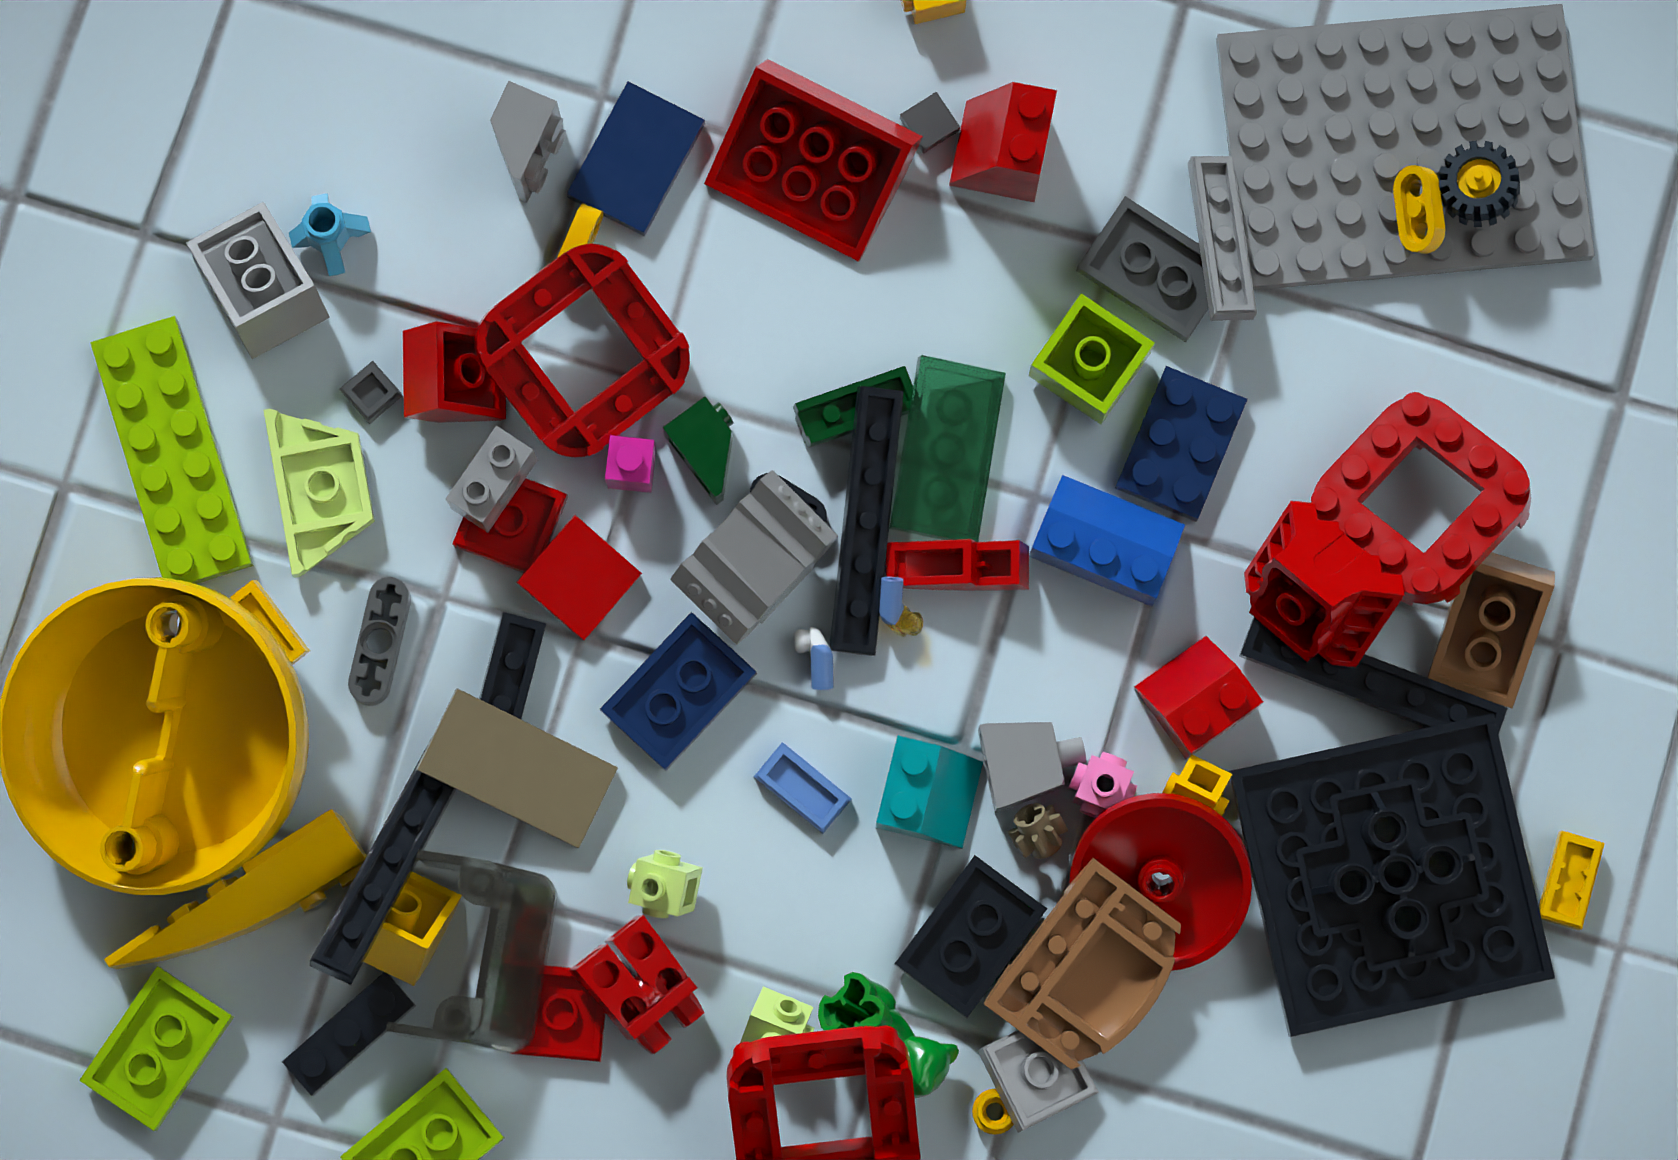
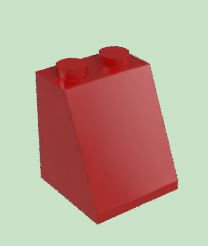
(1004, 141)

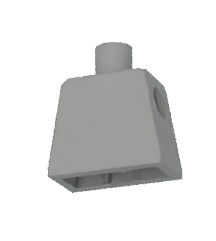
(1025, 760)

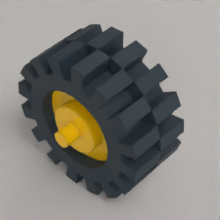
(1479, 183)

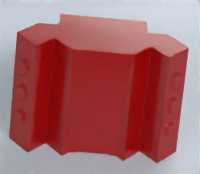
(1320, 588)

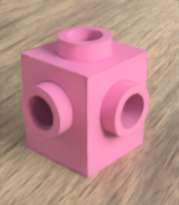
(1084, 780)

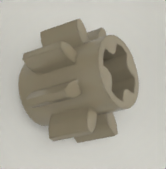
(1037, 831)

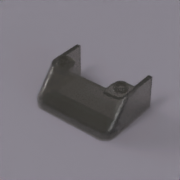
(512, 958)

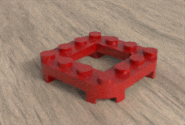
(635, 313)
(1462, 447)
(821, 1056)

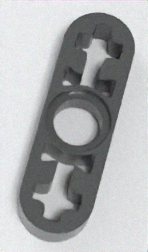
(397, 611)

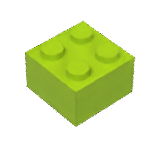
(1091, 358)

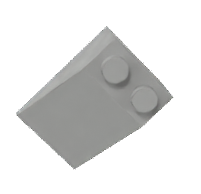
(258, 280)

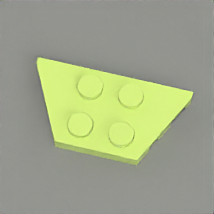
(318, 487)

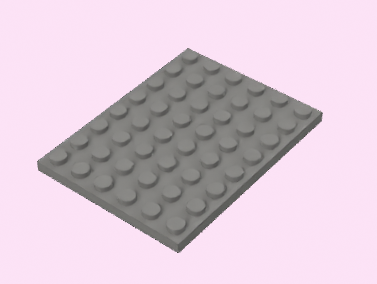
(1340, 108)

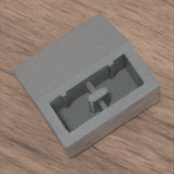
(527, 132)

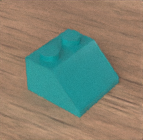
(929, 792)

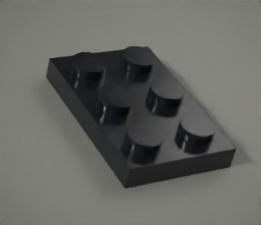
(970, 936)

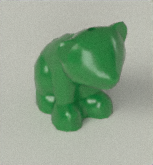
(871, 1004)

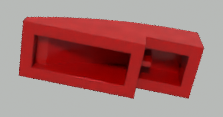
(959, 564)

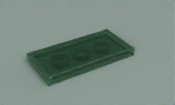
(947, 450)

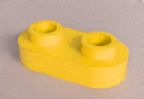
(1419, 211)

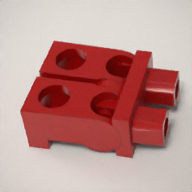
(639, 1000)

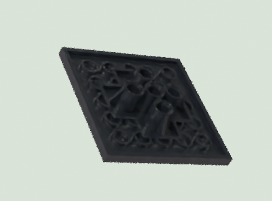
(1343, 954)

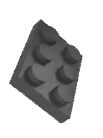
(1149, 268)

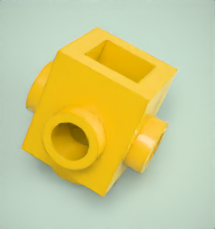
(1202, 783)

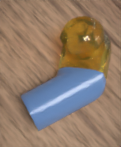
(894, 612)

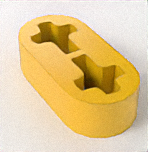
(583, 228)

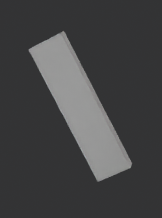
(1221, 238)

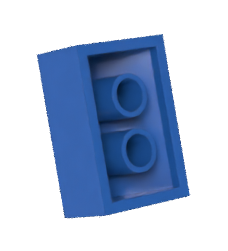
(1107, 540)

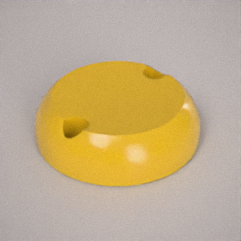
(152, 735)

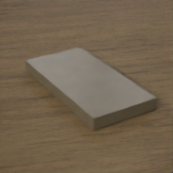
(517, 768)

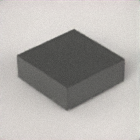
(931, 120)
(371, 392)

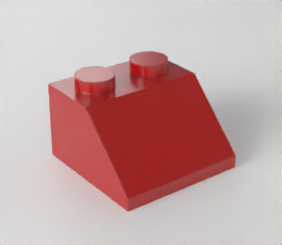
(446, 378)
(1198, 696)

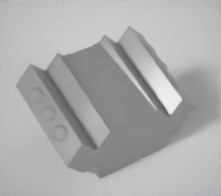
(754, 558)

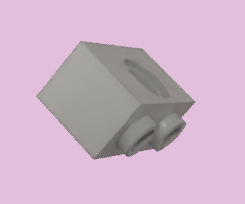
(491, 479)

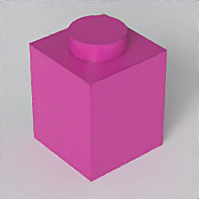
(630, 464)

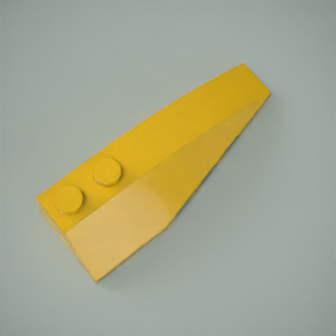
(275, 884)

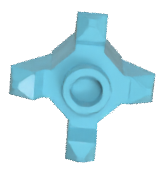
(328, 231)

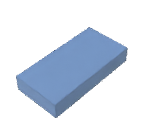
(802, 788)

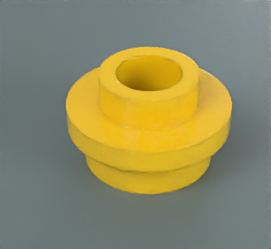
(981, 1118)

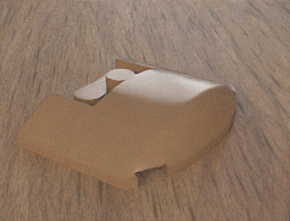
(1088, 968)

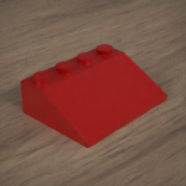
(812, 159)

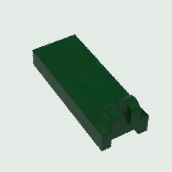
(833, 412)

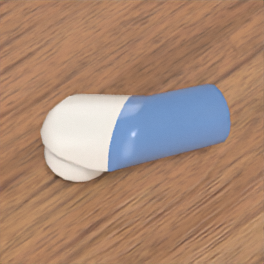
(821, 657)

